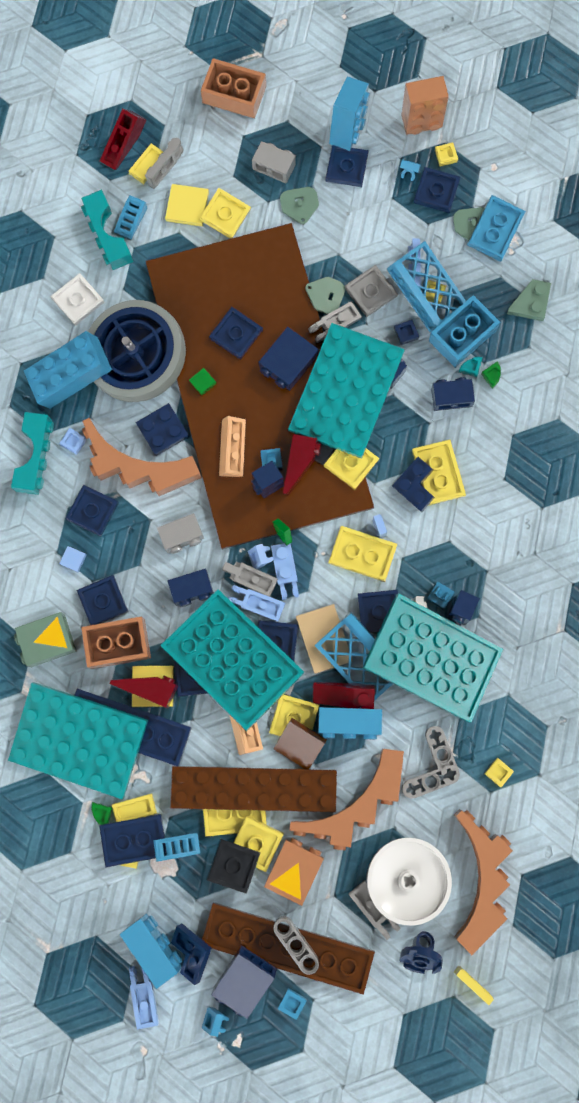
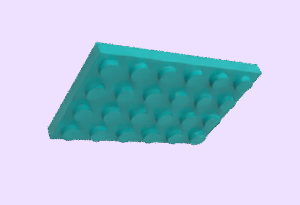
(346, 390)
(433, 658)
(232, 660)
(78, 740)

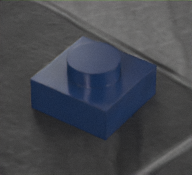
(406, 332)

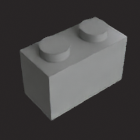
(274, 162)
(180, 534)

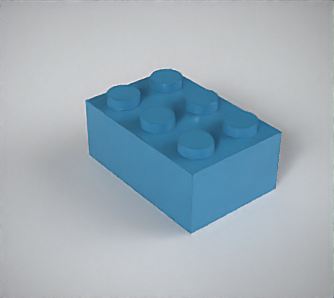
(349, 113)
(464, 331)
(350, 722)
(152, 950)

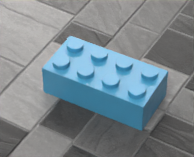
(67, 370)

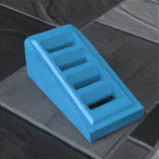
(129, 207)
(189, 844)

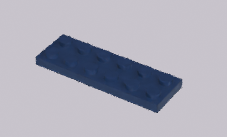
(162, 737)

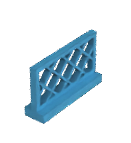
(413, 292)
(364, 637)

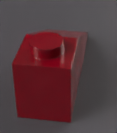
(122, 138)
(301, 457)
(150, 688)
(344, 695)

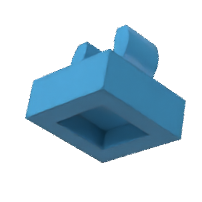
(411, 167)
(272, 455)
(440, 595)
(292, 1003)
(213, 1021)

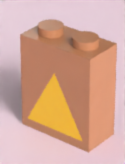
(294, 871)

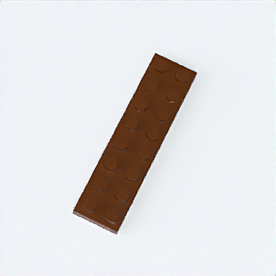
(253, 789)
(339, 961)

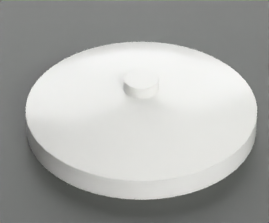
(409, 881)

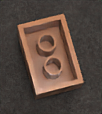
(233, 88)
(424, 105)
(116, 642)

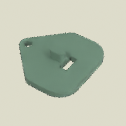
(302, 208)
(462, 225)
(320, 292)

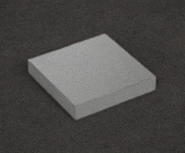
(371, 291)

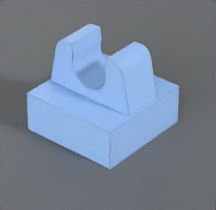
(258, 556)

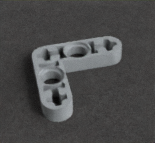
(442, 767)

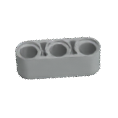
(297, 955)

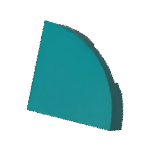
(471, 366)

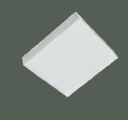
(77, 299)

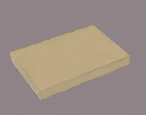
(315, 626)

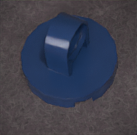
(419, 958)

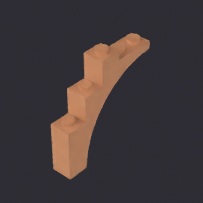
(163, 475)
(339, 826)
(484, 916)

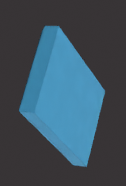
(496, 228)

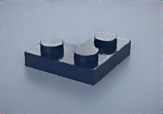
(410, 484)
(195, 953)

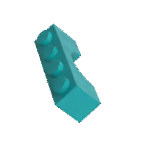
(99, 211)
(29, 476)

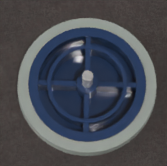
(142, 349)

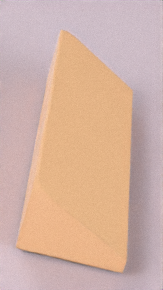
(232, 447)
(246, 741)

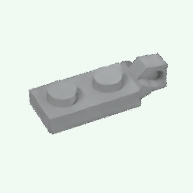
(251, 578)

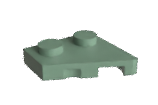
(532, 301)

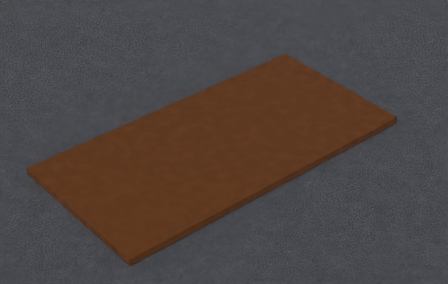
(266, 283)

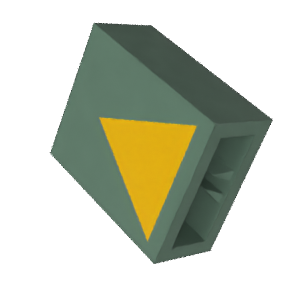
(44, 640)

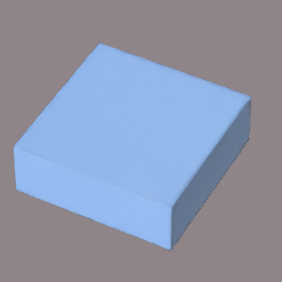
(73, 441)
(379, 526)
(72, 559)

